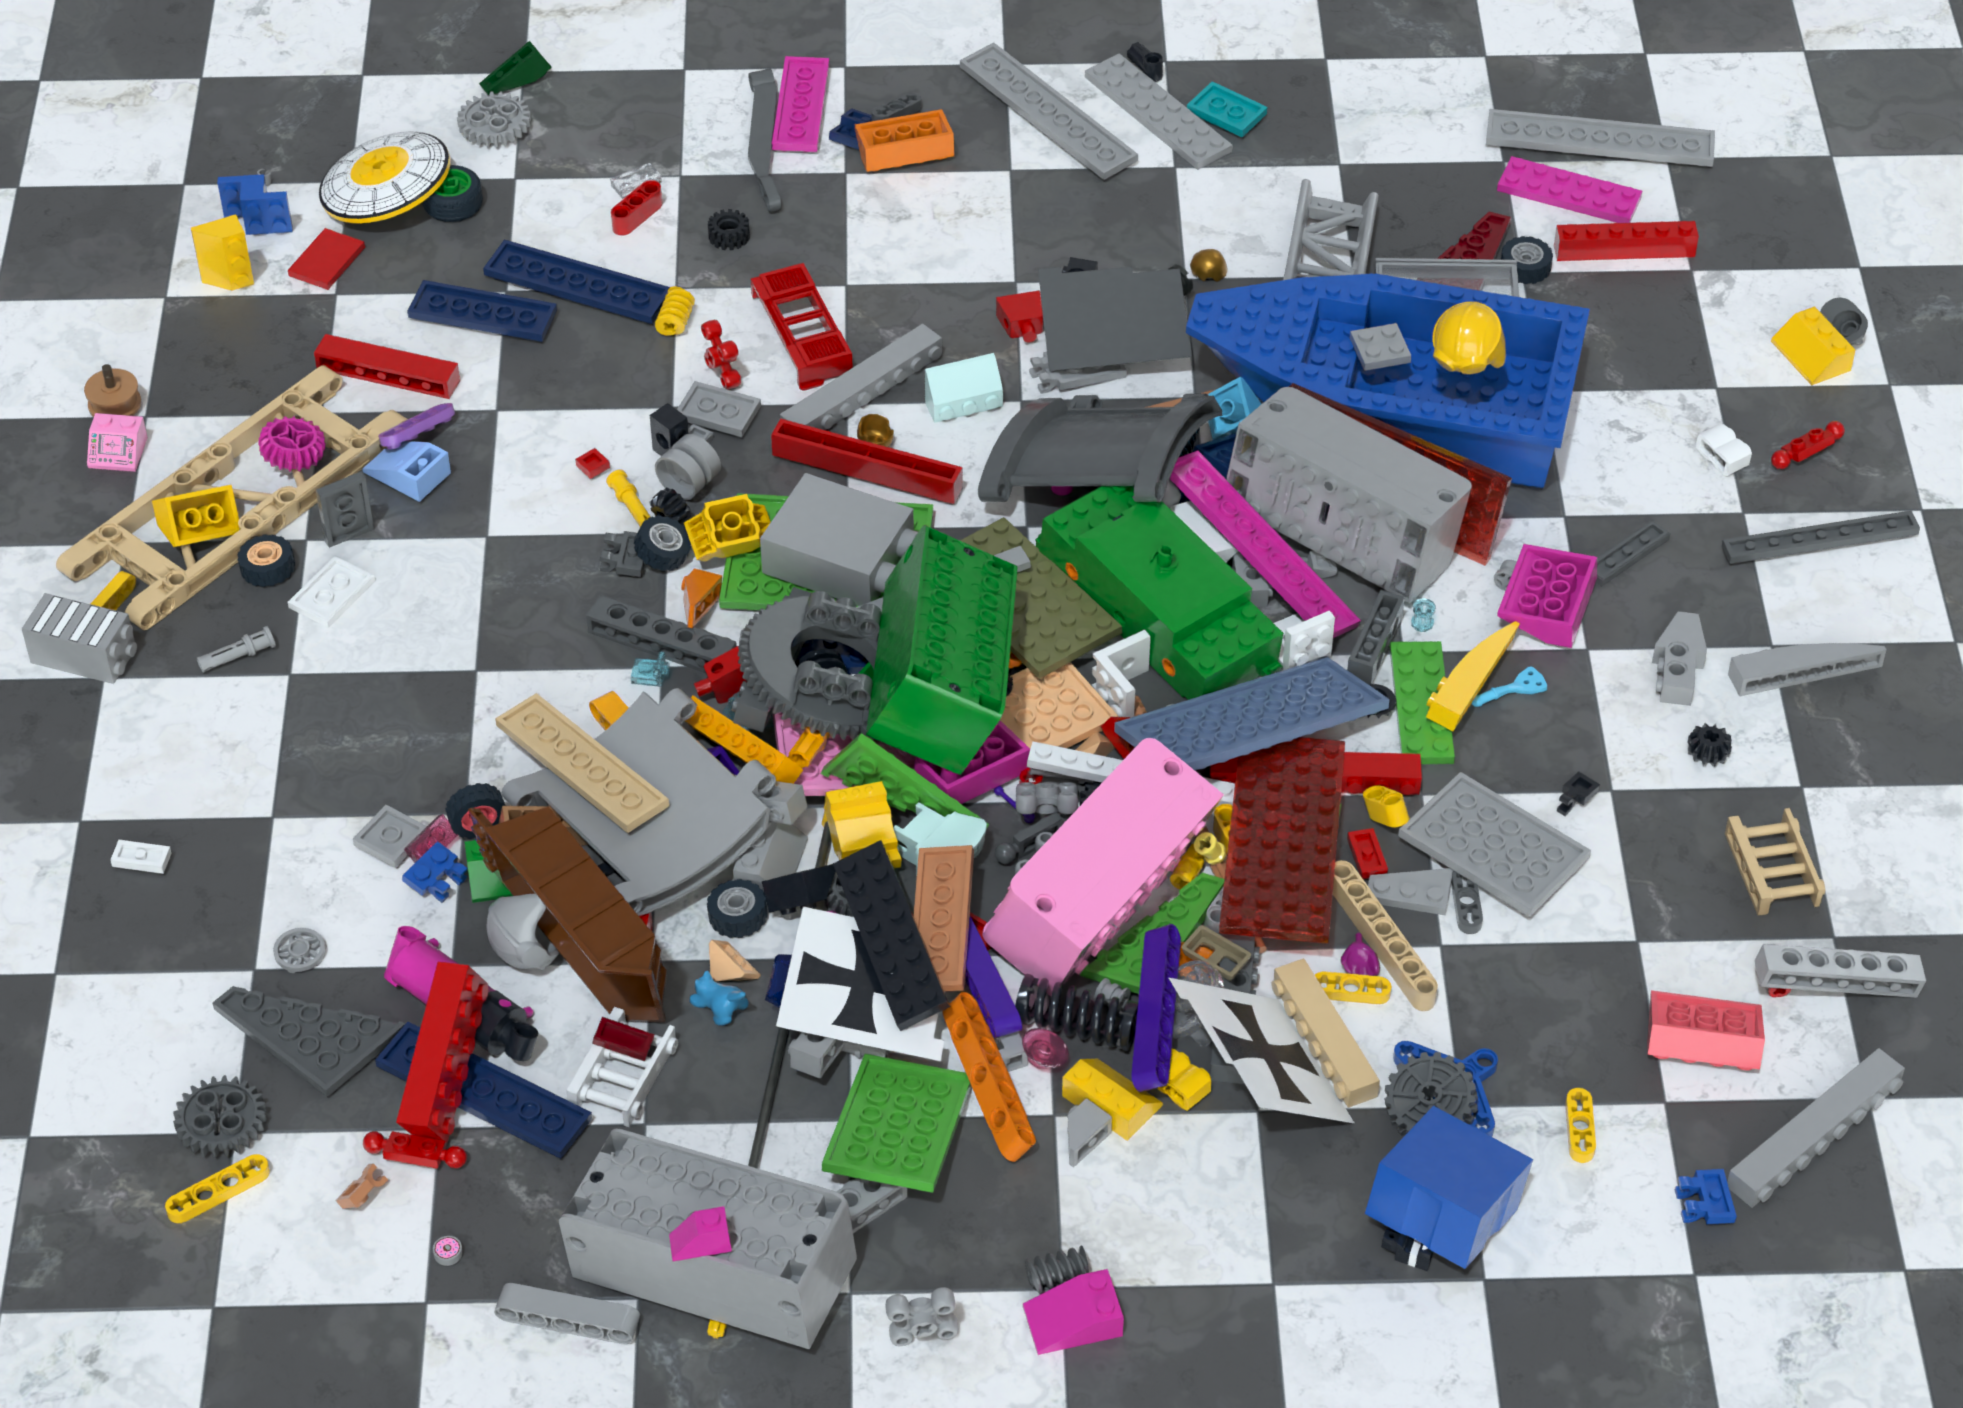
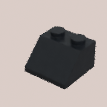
(798, 889)

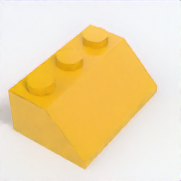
(222, 253)
(1814, 346)
(197, 515)
(1111, 1093)

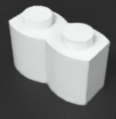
(1723, 449)

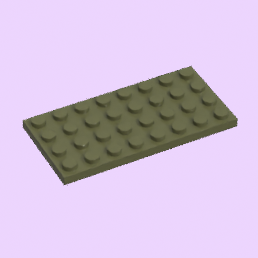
(1051, 612)

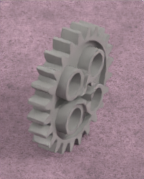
(493, 119)

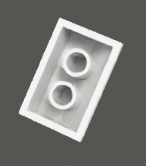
(1204, 529)

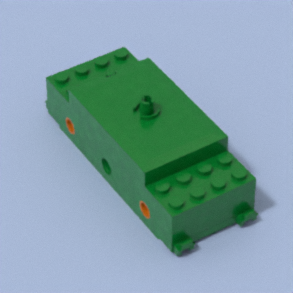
(1164, 581)

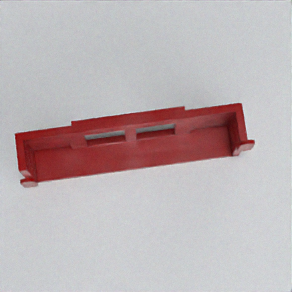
(816, 355)

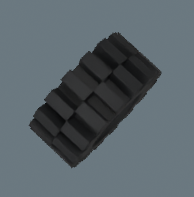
(728, 238)

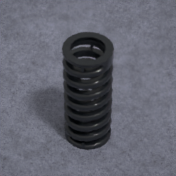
(1121, 1038)

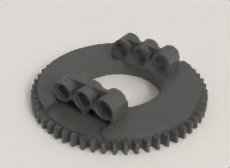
(810, 694)

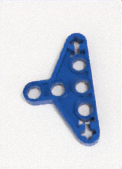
(1480, 1073)

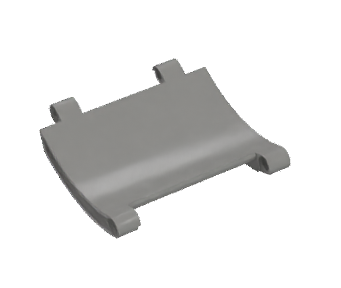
(691, 841)

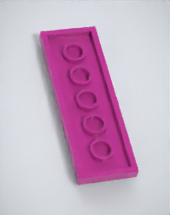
(800, 104)
(1569, 190)

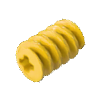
(674, 311)

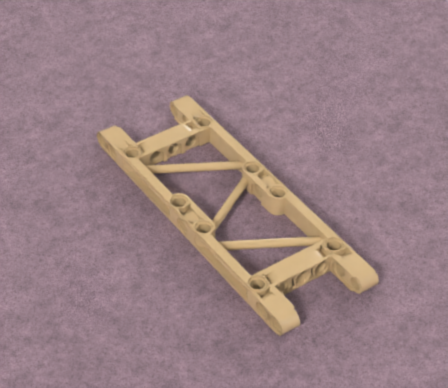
(168, 582)

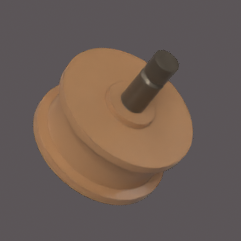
(112, 392)

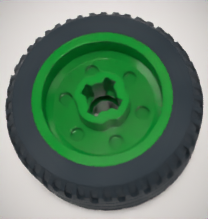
(456, 197)

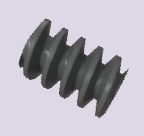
(1056, 1268)

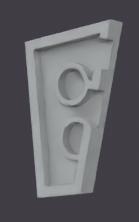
(1414, 890)

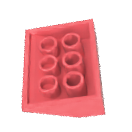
(1705, 1030)

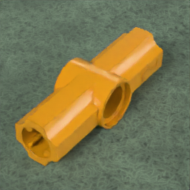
(808, 747)

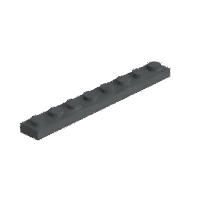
(1820, 537)

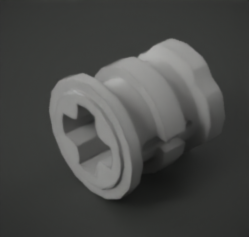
(1113, 990)

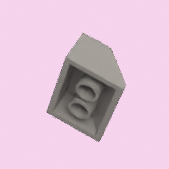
(772, 855)

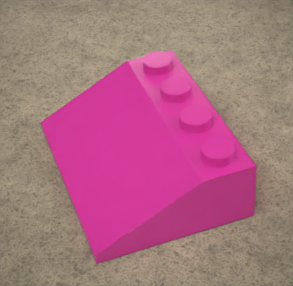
(1549, 593)

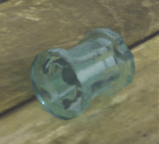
(1419, 614)

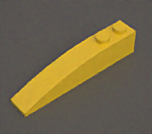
(1468, 678)

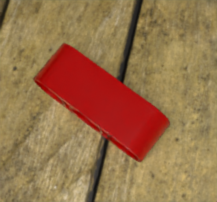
(636, 207)

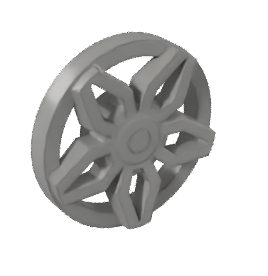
(299, 950)

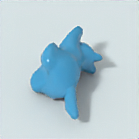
(719, 998)

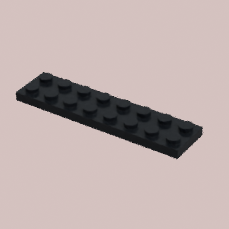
(891, 935)

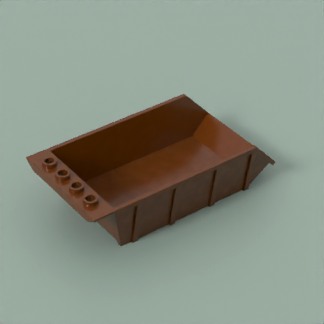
(583, 910)

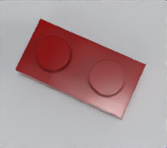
(1367, 853)

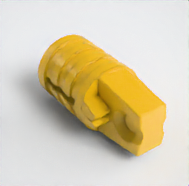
(1187, 868)

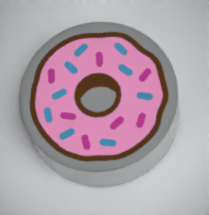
(447, 1250)

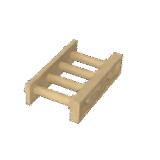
(1755, 875)

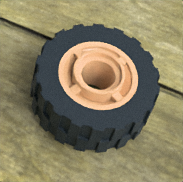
(266, 560)

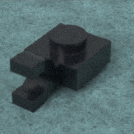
(1577, 789)

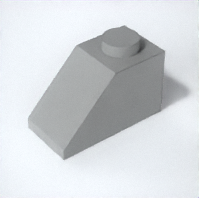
(1086, 1130)

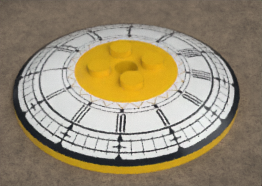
(384, 177)

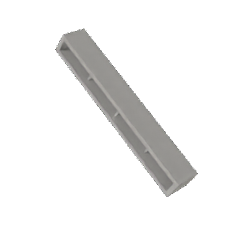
(867, 380)
(1815, 1128)

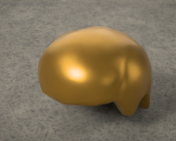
(1209, 264)
(875, 429)

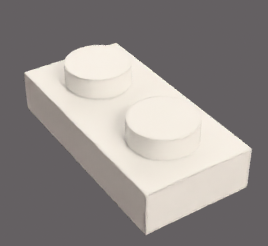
(141, 856)

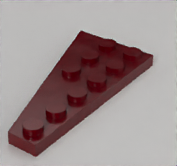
(1482, 240)

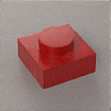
(592, 463)

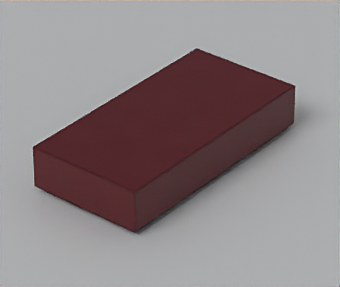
(623, 1039)

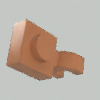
(357, 1191)

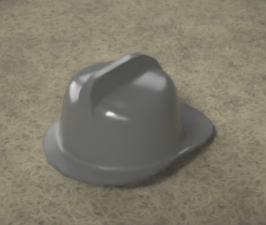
(1846, 319)

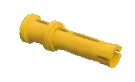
(626, 494)

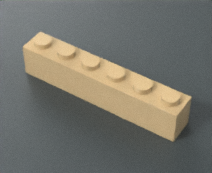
(1325, 1033)

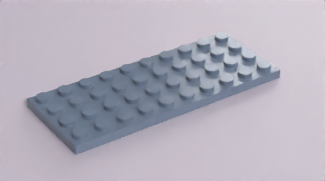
(1256, 713)

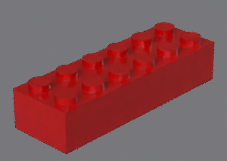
(443, 1051)

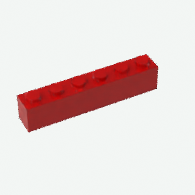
(1626, 240)
(388, 366)

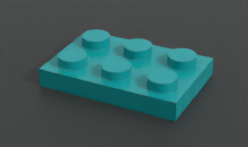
(1227, 109)

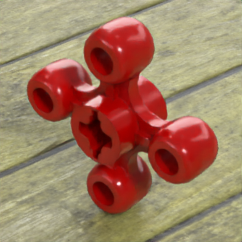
(721, 354)

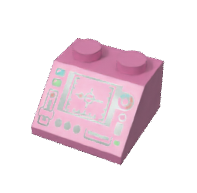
(116, 442)

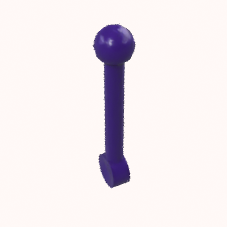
(999, 791)

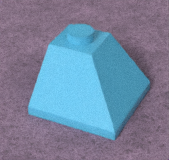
(1236, 403)

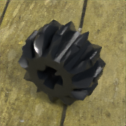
(670, 504)
(1709, 744)

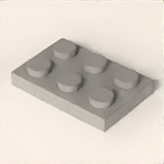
(719, 408)

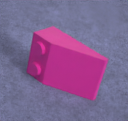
(1075, 1313)

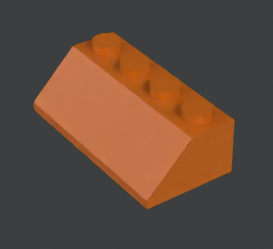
(905, 140)

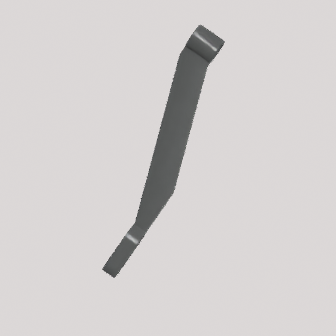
(761, 134)

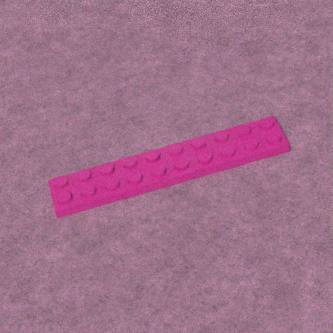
(1259, 542)

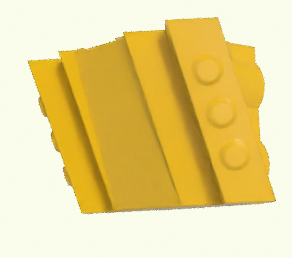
(727, 528)
(861, 818)

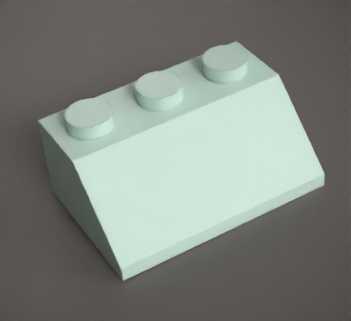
(963, 388)

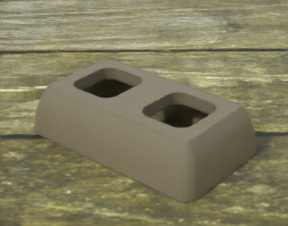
(1222, 949)

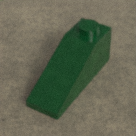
(518, 70)

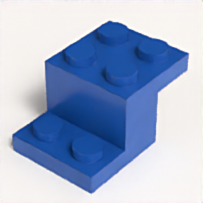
(261, 210)

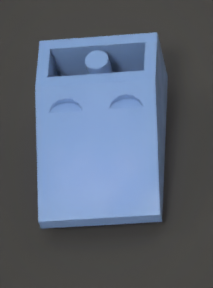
(411, 468)

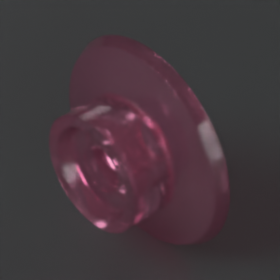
(1044, 1048)

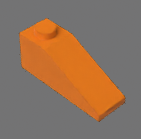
(700, 593)

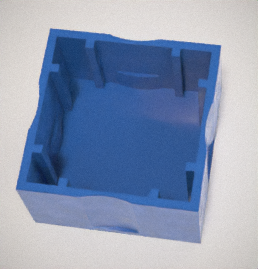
(1448, 1186)

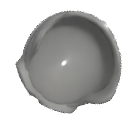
(515, 932)

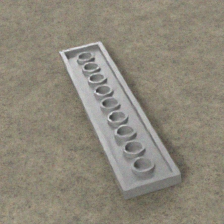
(1049, 111)
(1601, 137)

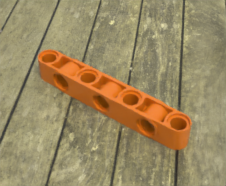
(989, 1077)

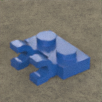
(427, 871)
(1714, 1197)

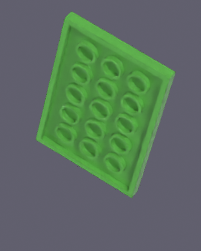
(897, 1123)

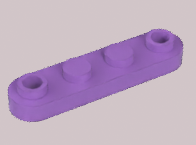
(420, 423)

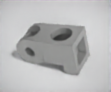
(1012, 1051)

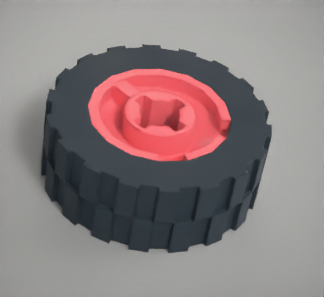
(476, 796)

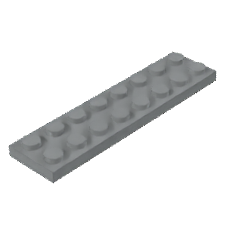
(1158, 111)

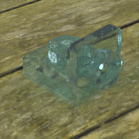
(650, 671)

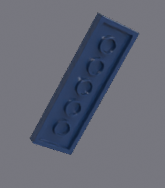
(482, 310)

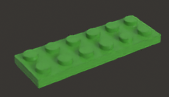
(1416, 675)

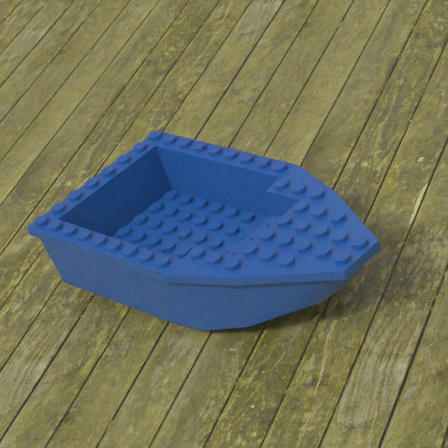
(1495, 417)

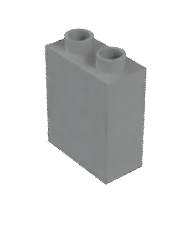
(836, 540)

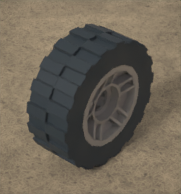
(1532, 257)

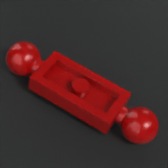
(1808, 444)
(414, 1149)

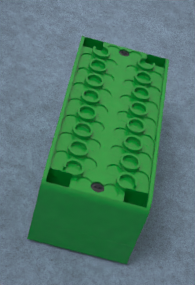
(942, 650)

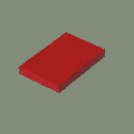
(326, 258)

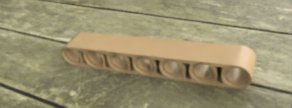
(1384, 937)

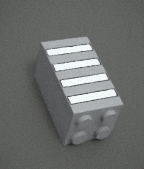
(79, 638)

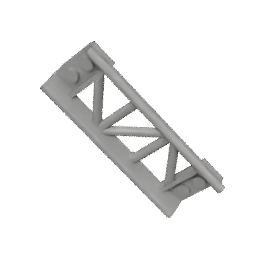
(1332, 214)

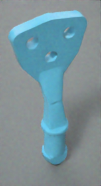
(1517, 686)

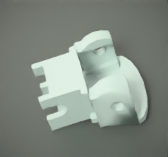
(935, 830)

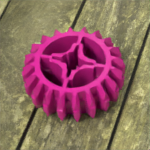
(291, 443)

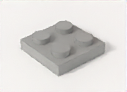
(1380, 346)
(388, 835)

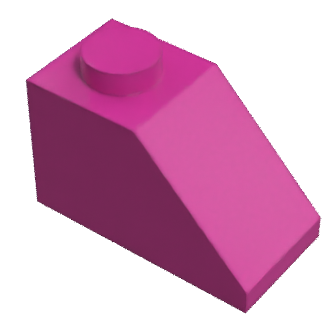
(701, 1235)

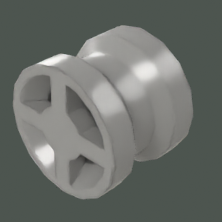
(1503, 575)

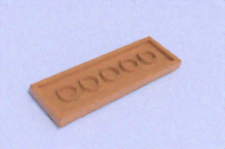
(944, 909)

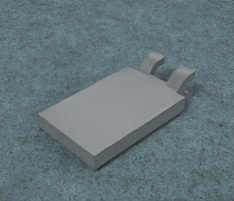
(1072, 377)

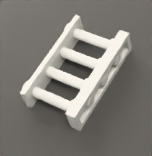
(593, 1069)

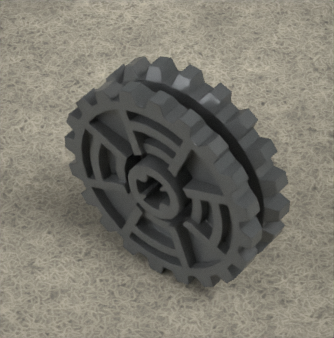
(1426, 1079)

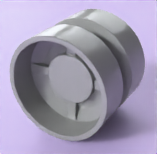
(688, 466)

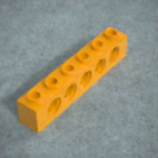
(741, 742)

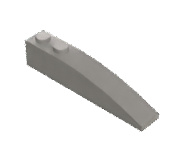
(1800, 665)

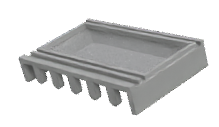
(1474, 274)

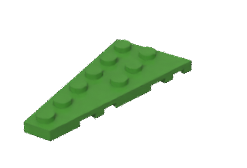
(868, 763)

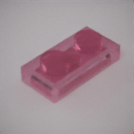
(437, 830)

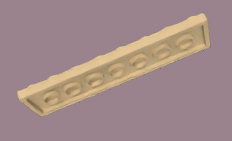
(582, 762)

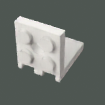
(1305, 640)
(1116, 666)

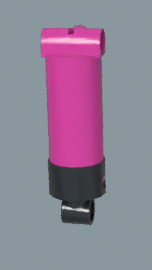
(502, 1022)

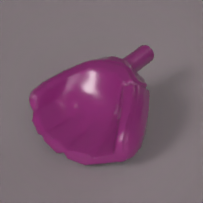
(1360, 958)

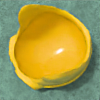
(1469, 339)

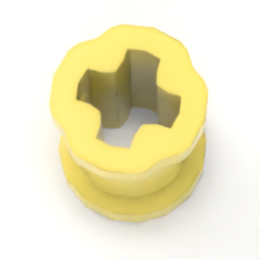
(1207, 845)

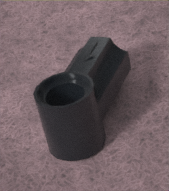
(1149, 62)

